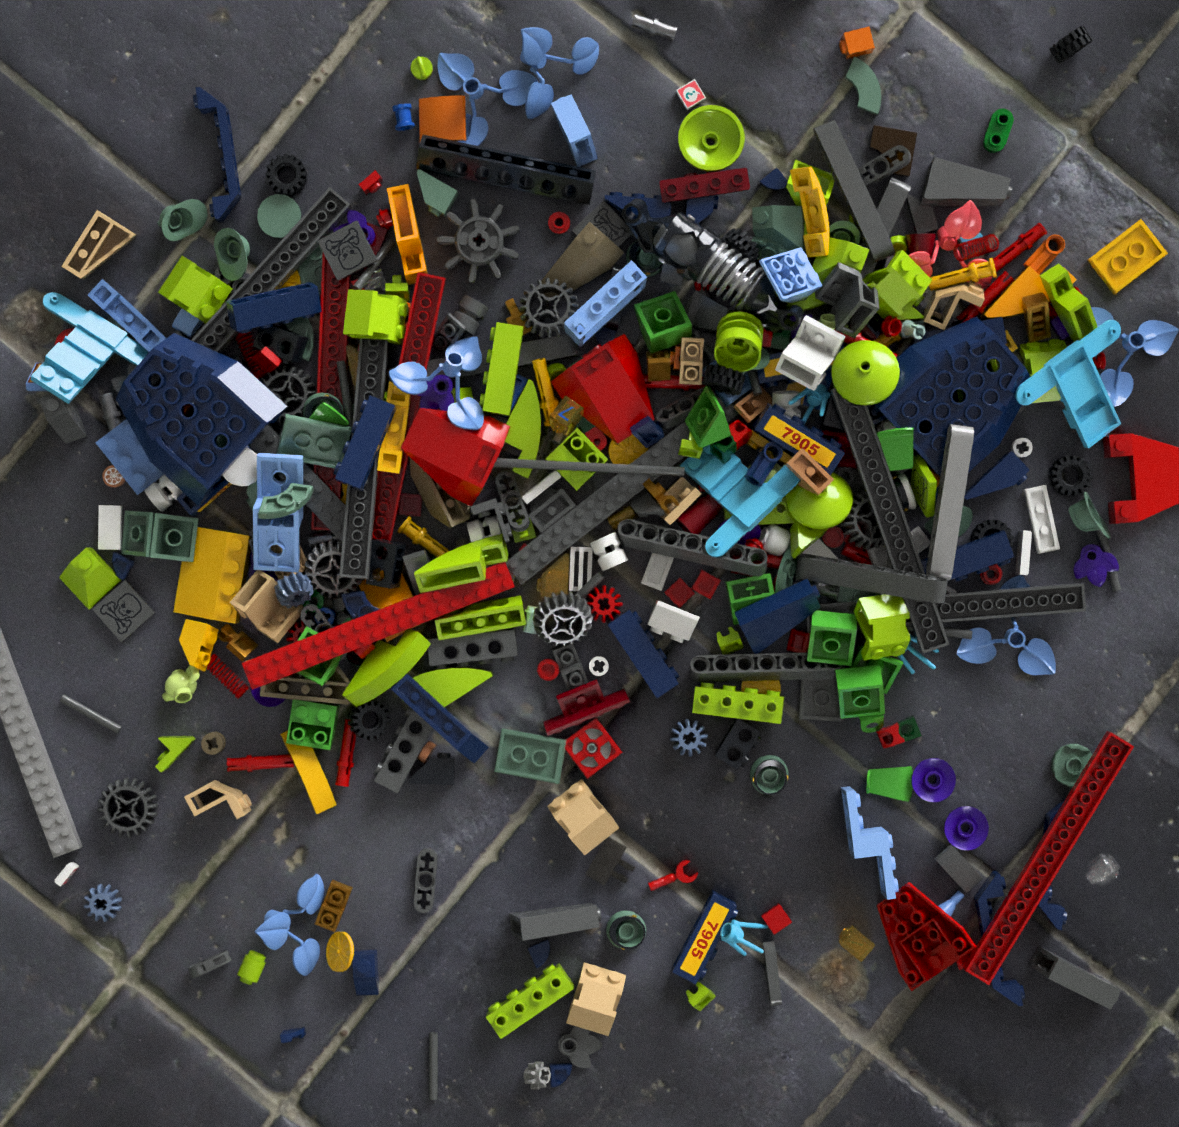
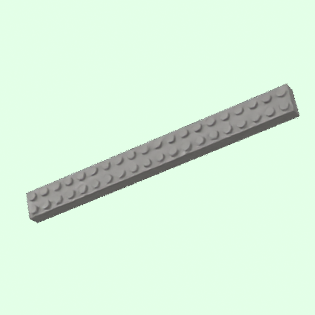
(34, 759)

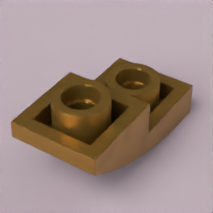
(333, 905)

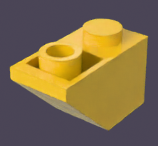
(197, 642)

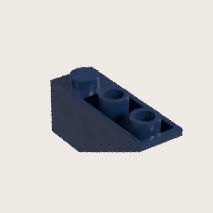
(655, 205)

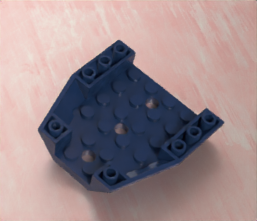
(938, 368)
(224, 401)

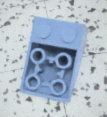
(791, 275)

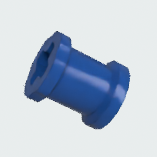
(403, 117)
(326, 610)

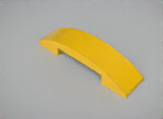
(814, 211)
(390, 452)
(311, 776)

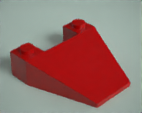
(1152, 476)

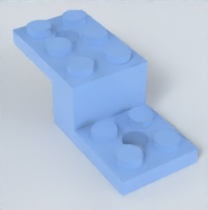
(282, 530)
(869, 842)

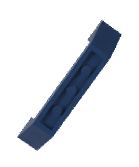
(221, 204)
(439, 718)
(993, 888)
(1053, 912)

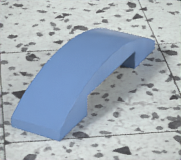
(126, 315)

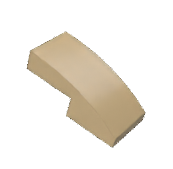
(691, 360)

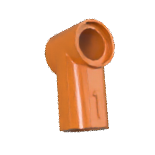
(1043, 255)

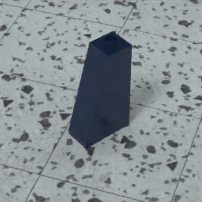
(777, 614)

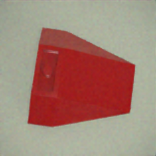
(608, 388)
(453, 455)
(921, 936)

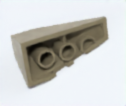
(584, 259)

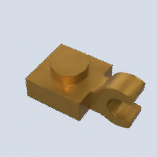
(515, 318)
(658, 492)
(239, 644)

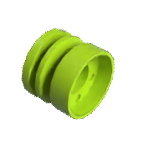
(738, 341)

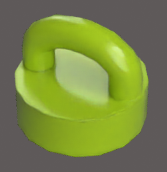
(421, 68)
(899, 243)
(555, 370)

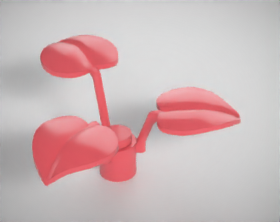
(963, 223)

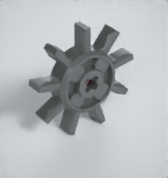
(469, 232)

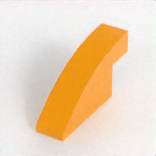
(407, 232)
(1010, 301)

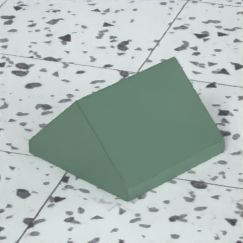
(137, 533)
(173, 537)

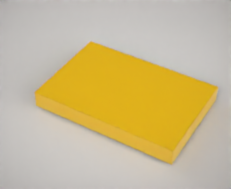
(1127, 256)

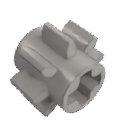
(537, 1075)

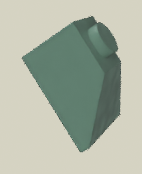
(780, 224)

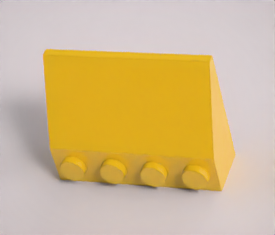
(213, 576)

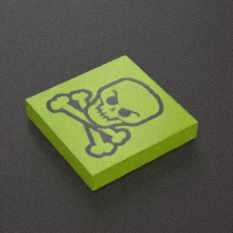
(923, 486)

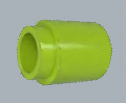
(251, 967)

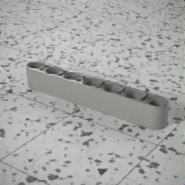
(950, 501)

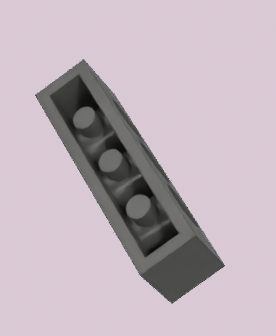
(506, 638)
(395, 779)

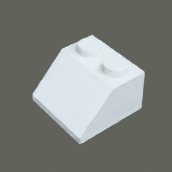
(673, 621)

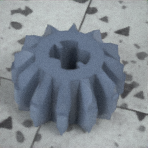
(294, 590)
(691, 744)
(96, 897)

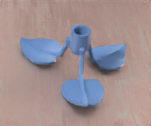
(534, 46)
(458, 71)
(1152, 335)
(461, 355)
(1035, 658)
(276, 926)

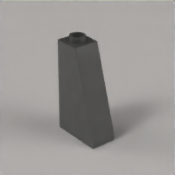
(956, 184)
(554, 921)
(1074, 977)

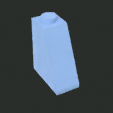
(574, 130)

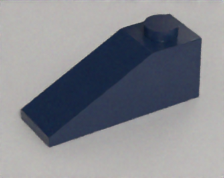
(1003, 474)

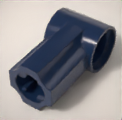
(763, 464)

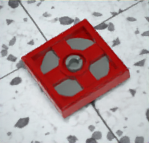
(592, 747)

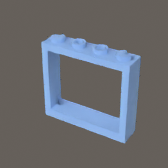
(605, 304)

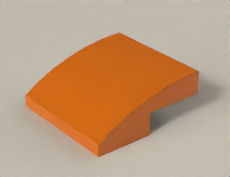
(443, 117)

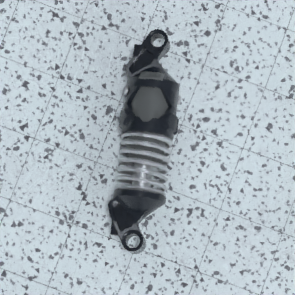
(705, 258)

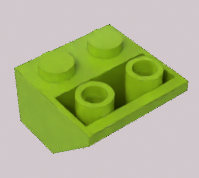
(577, 449)

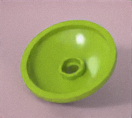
(715, 124)
(869, 385)
(824, 509)

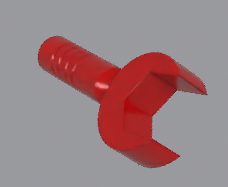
(672, 877)

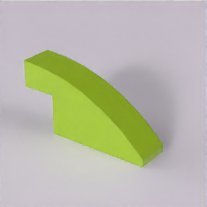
(1068, 303)
(525, 427)
(462, 564)
(385, 667)
(451, 683)

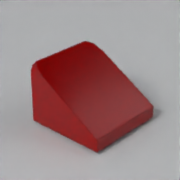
(798, 641)

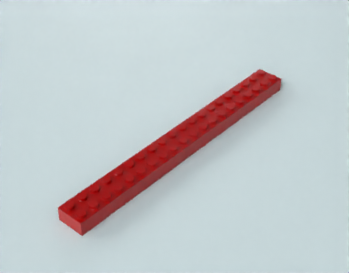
(417, 349)
(331, 350)
(373, 627)
(1048, 857)

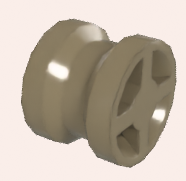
(215, 739)

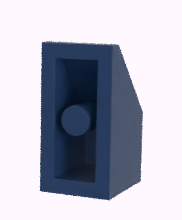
(701, 207)
(365, 972)

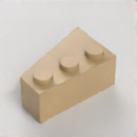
(97, 245)

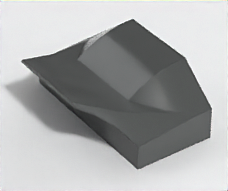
(549, 508)

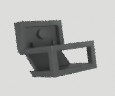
(850, 299)

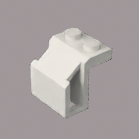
(810, 353)

